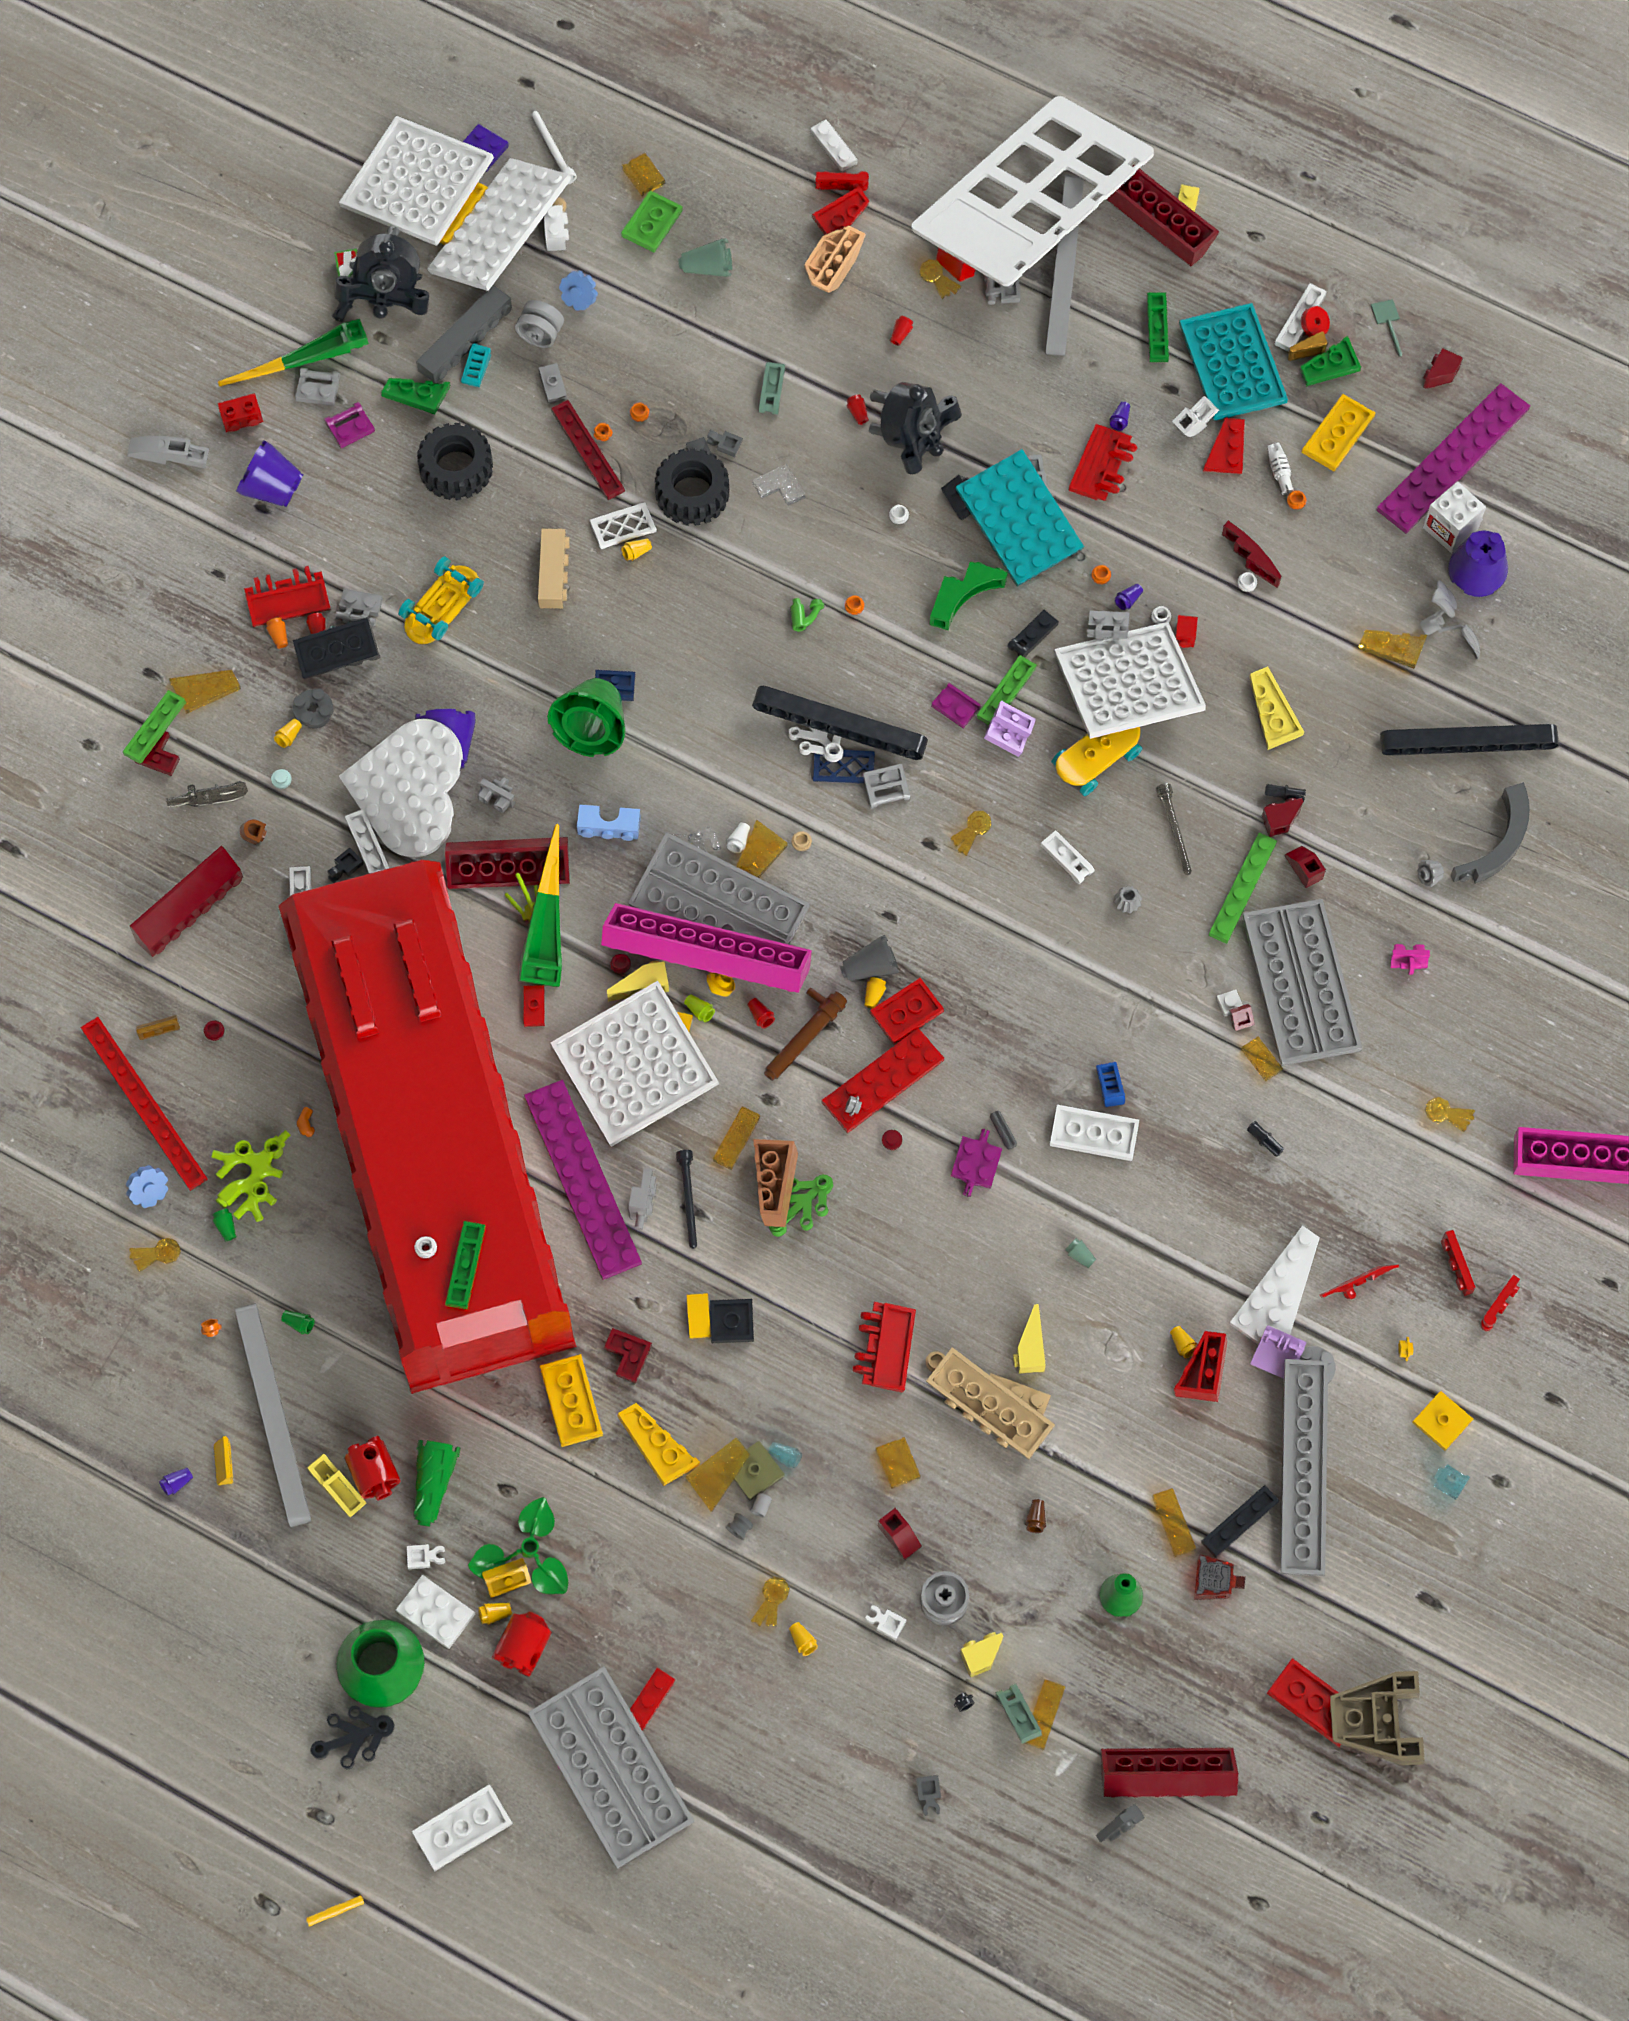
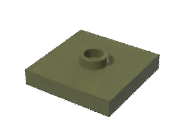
(758, 1472)

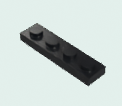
(1240, 1521)

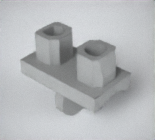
(499, 791)

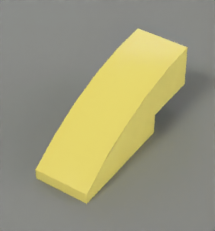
(336, 1485)

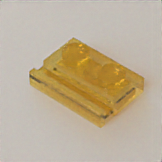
(643, 174)
(898, 1462)

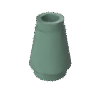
(1080, 1253)

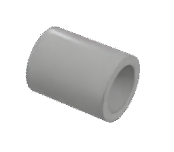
(761, 1505)

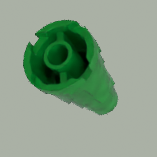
(434, 1468)

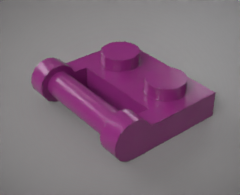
(351, 430)

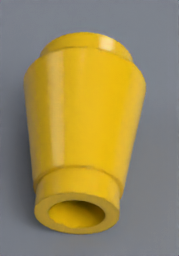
(635, 549)
(286, 735)
(874, 991)
(1183, 1342)
(494, 1612)
(803, 1639)

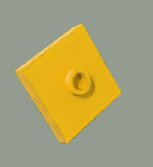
(1442, 1420)

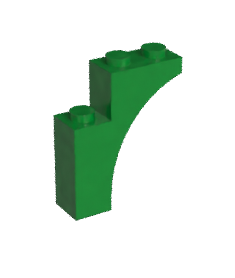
(955, 593)

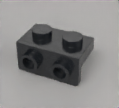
(954, 498)

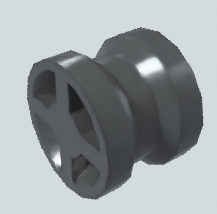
(739, 1526)

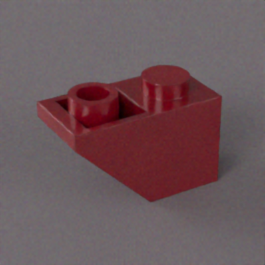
(1443, 370)
(1280, 817)
(1306, 865)
(899, 1533)

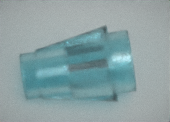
(785, 1454)

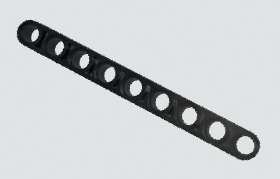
(840, 722)
(1469, 739)

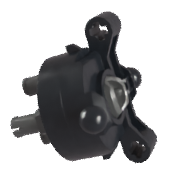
(385, 275)
(914, 421)

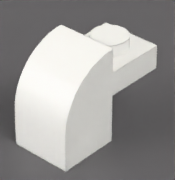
(1194, 420)

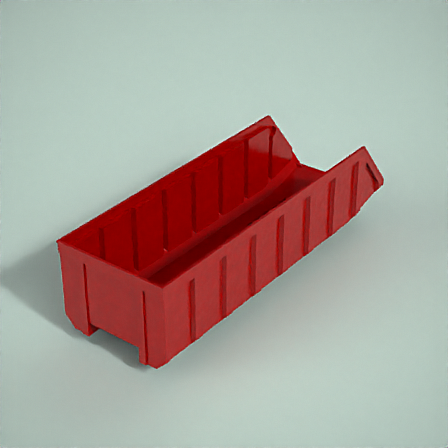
(425, 1122)

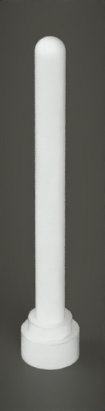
(553, 148)

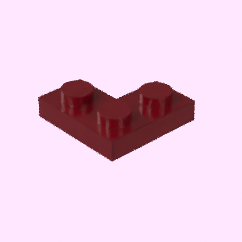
(159, 759)
(633, 1351)

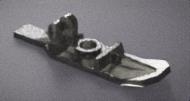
(215, 795)

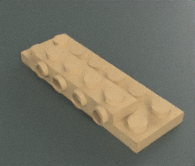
(990, 1404)

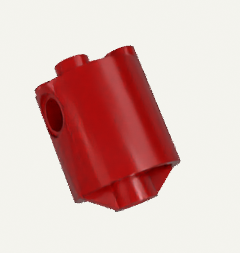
(372, 1469)
(522, 1642)

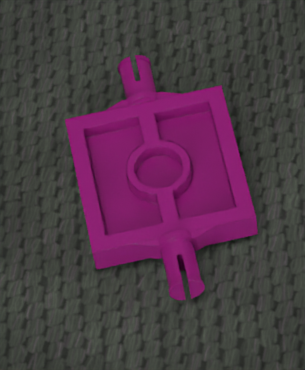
(976, 1162)

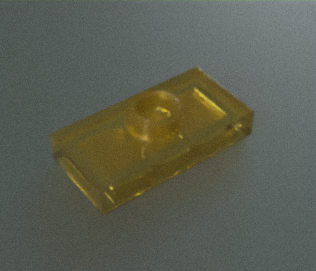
(1261, 1058)

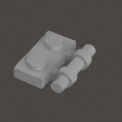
(1008, 294)
(359, 602)
(1108, 625)

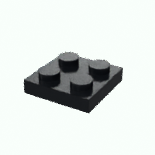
(731, 1320)

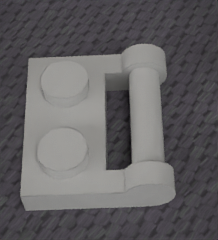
(317, 392)
(884, 779)

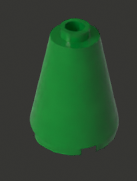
(1121, 1595)

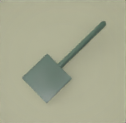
(1387, 312)

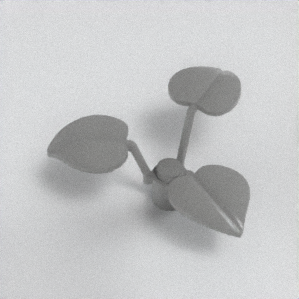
(1446, 600)

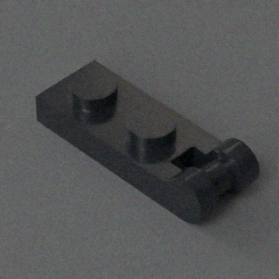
(1033, 633)

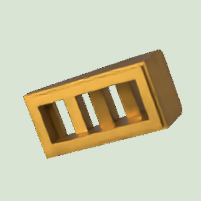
(1309, 347)

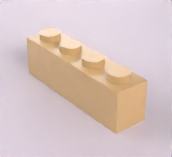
(552, 568)

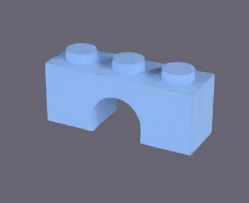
(624, 827)

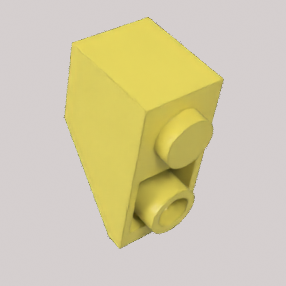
(980, 1656)

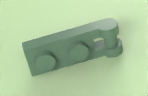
(772, 387)
(1019, 1713)

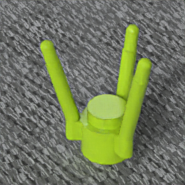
(526, 914)

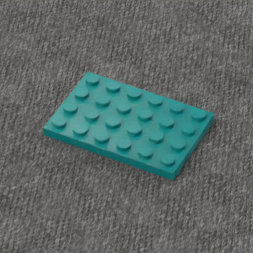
(1233, 361)
(1019, 517)

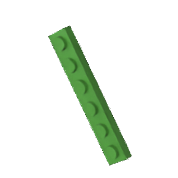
(1242, 888)

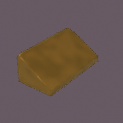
(158, 1027)

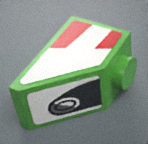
(343, 259)

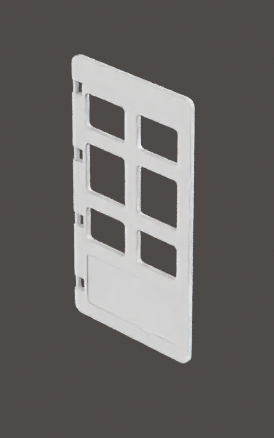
(995, 240)

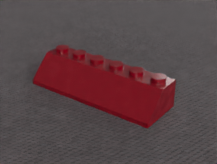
(1164, 217)
(497, 862)
(186, 902)
(1169, 1772)

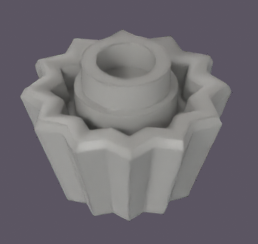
(1430, 872)
(1127, 899)

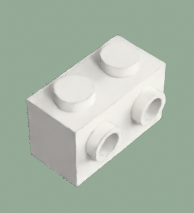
(554, 228)

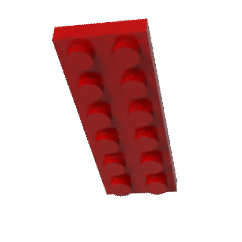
(884, 1079)

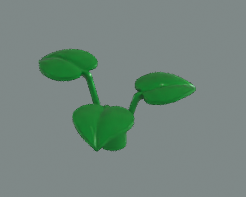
(534, 1519)

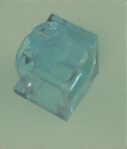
(1454, 1488)

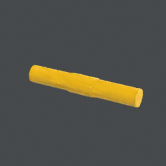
(335, 1910)

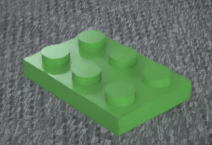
(652, 221)

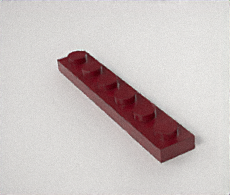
(588, 450)

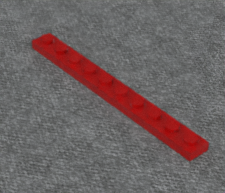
(144, 1103)

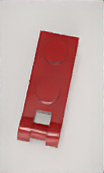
(842, 181)
(1500, 1303)

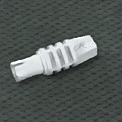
(1280, 467)

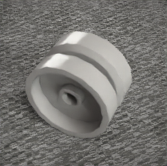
(539, 323)
(944, 1585)

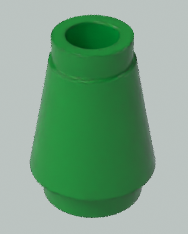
(224, 1223)
(298, 1321)

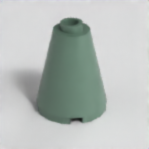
(708, 259)

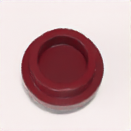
(620, 963)
(214, 1030)
(892, 1139)

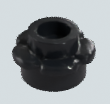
(964, 1702)

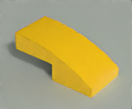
(698, 1315)

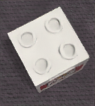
(1454, 517)

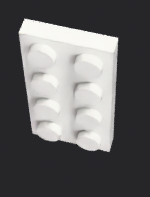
(1094, 1132)
(462, 1827)

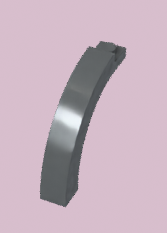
(1518, 811)

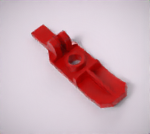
(1347, 1286)

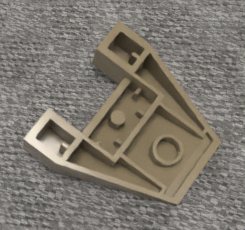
(1369, 1718)

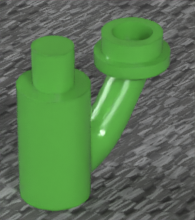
(799, 621)

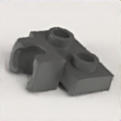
(1124, 1821)

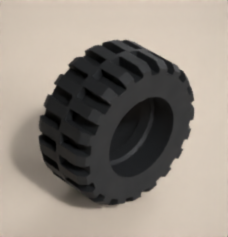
(455, 439)
(686, 465)

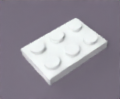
(435, 1611)

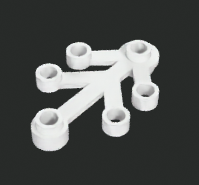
(820, 736)

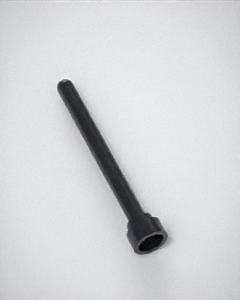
(684, 1158)

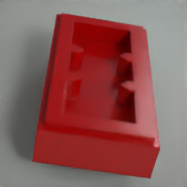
(534, 1006)

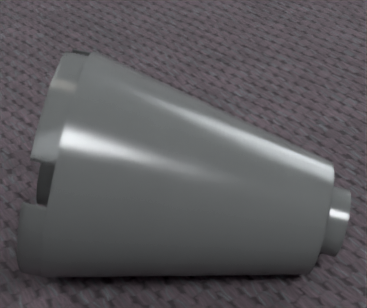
(871, 961)

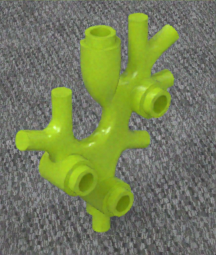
(260, 1168)

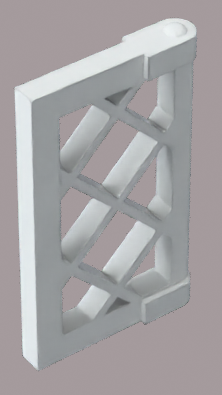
(621, 513)

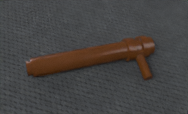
(826, 1013)

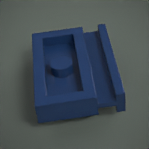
(622, 680)

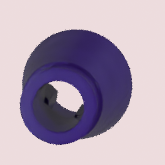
(1120, 416)
(1128, 597)
(175, 1481)

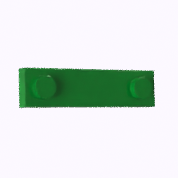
(1157, 327)
(465, 1265)

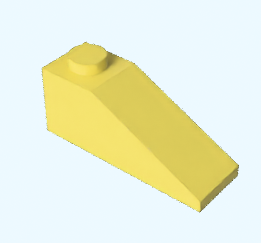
(639, 980)
(1030, 1350)

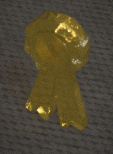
(931, 272)
(977, 824)
(1439, 1111)
(165, 1251)
(775, 1592)

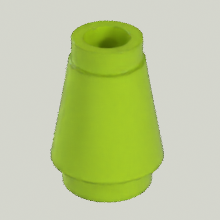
(701, 1009)

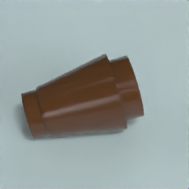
(1036, 1517)

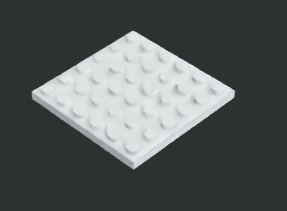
(416, 180)
(1129, 680)
(634, 1063)

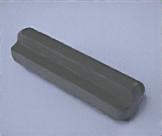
(1003, 1130)

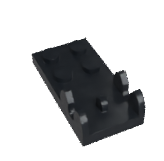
(336, 648)

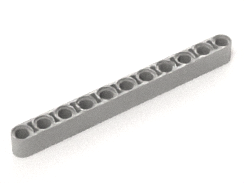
(1064, 273)
(273, 1415)

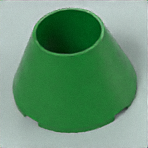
(589, 718)
(391, 1686)

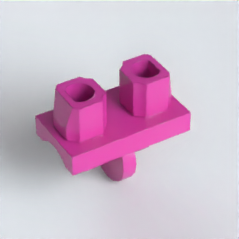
(1409, 959)

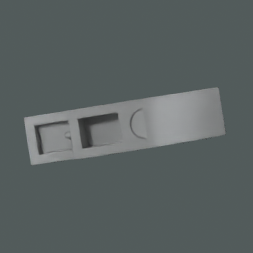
(165, 448)

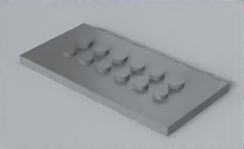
(712, 892)
(1302, 982)
(611, 1767)

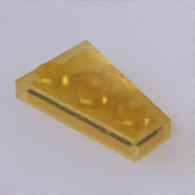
(1396, 648)
(204, 688)
(761, 850)
(718, 1472)

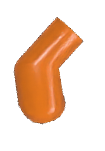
(303, 1122)

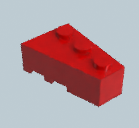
(1204, 1371)

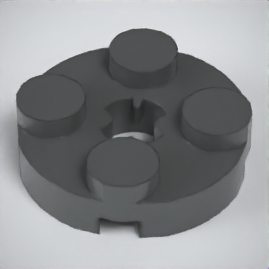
(323, 711)

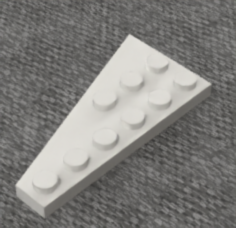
(1280, 1290)

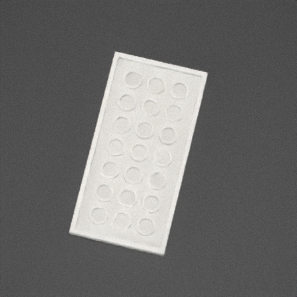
(499, 224)

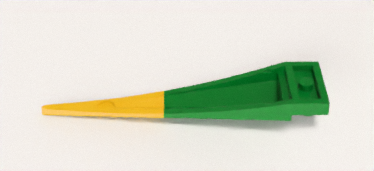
(329, 345)
(542, 946)

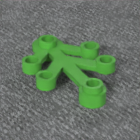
(804, 1202)

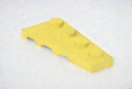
(1274, 711)

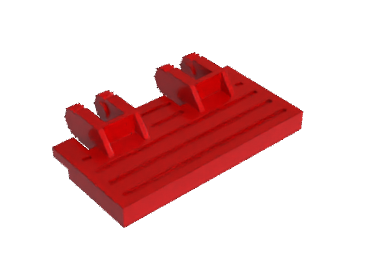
(1099, 463)
(288, 599)
(891, 1346)

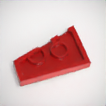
(841, 211)
(1228, 448)

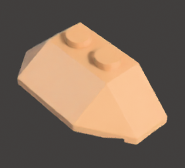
(834, 258)

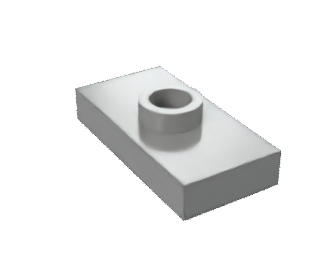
(552, 383)

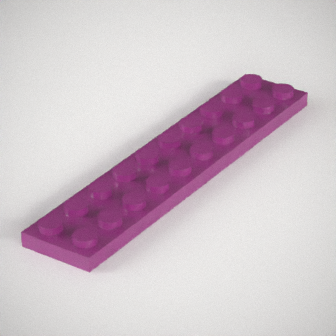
(1453, 458)
(583, 1179)

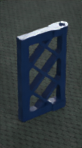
(854, 754)

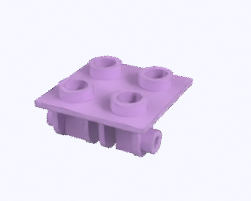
(1274, 1349)

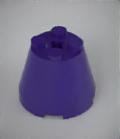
(270, 477)
(1479, 564)
(460, 724)

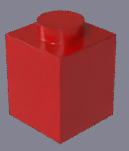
(1186, 631)

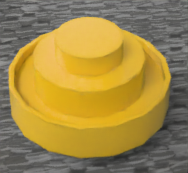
(720, 984)

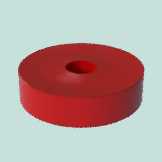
(1314, 314)

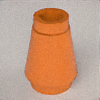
(277, 631)

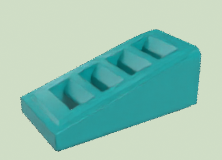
(477, 353)

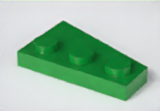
(1334, 363)
(415, 394)

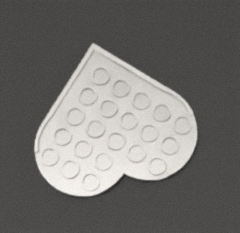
(406, 786)

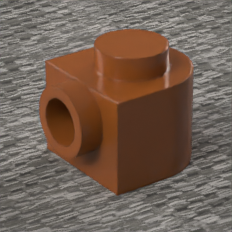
(253, 831)

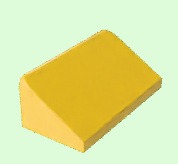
(223, 1461)
(506, 1577)

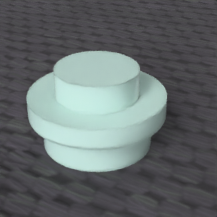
(281, 779)

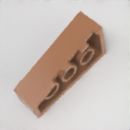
(775, 1177)

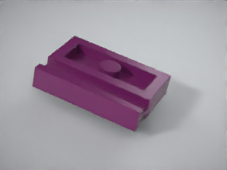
(956, 705)

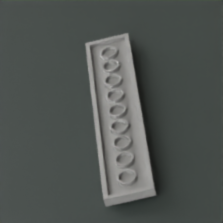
(1304, 1467)

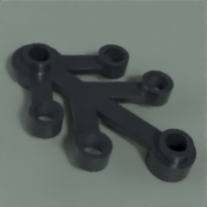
(355, 1737)

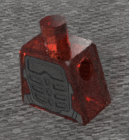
(1215, 1579)

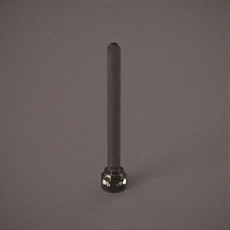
(1165, 792)

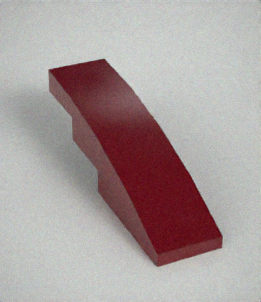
(1256, 558)

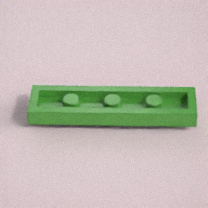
(1008, 688)
(154, 727)

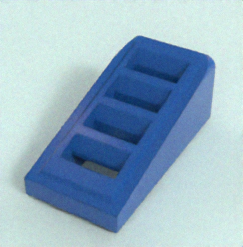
(1114, 1096)

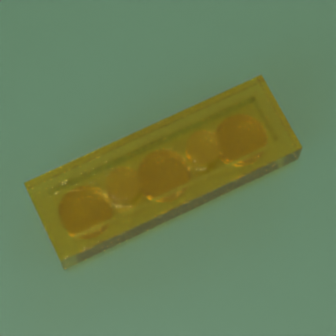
(736, 1138)
(1173, 1522)
(1046, 1711)

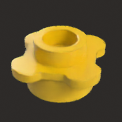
(1405, 1348)

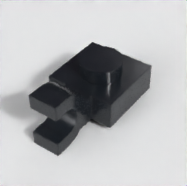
(345, 863)

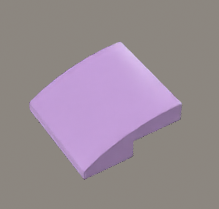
(1009, 728)

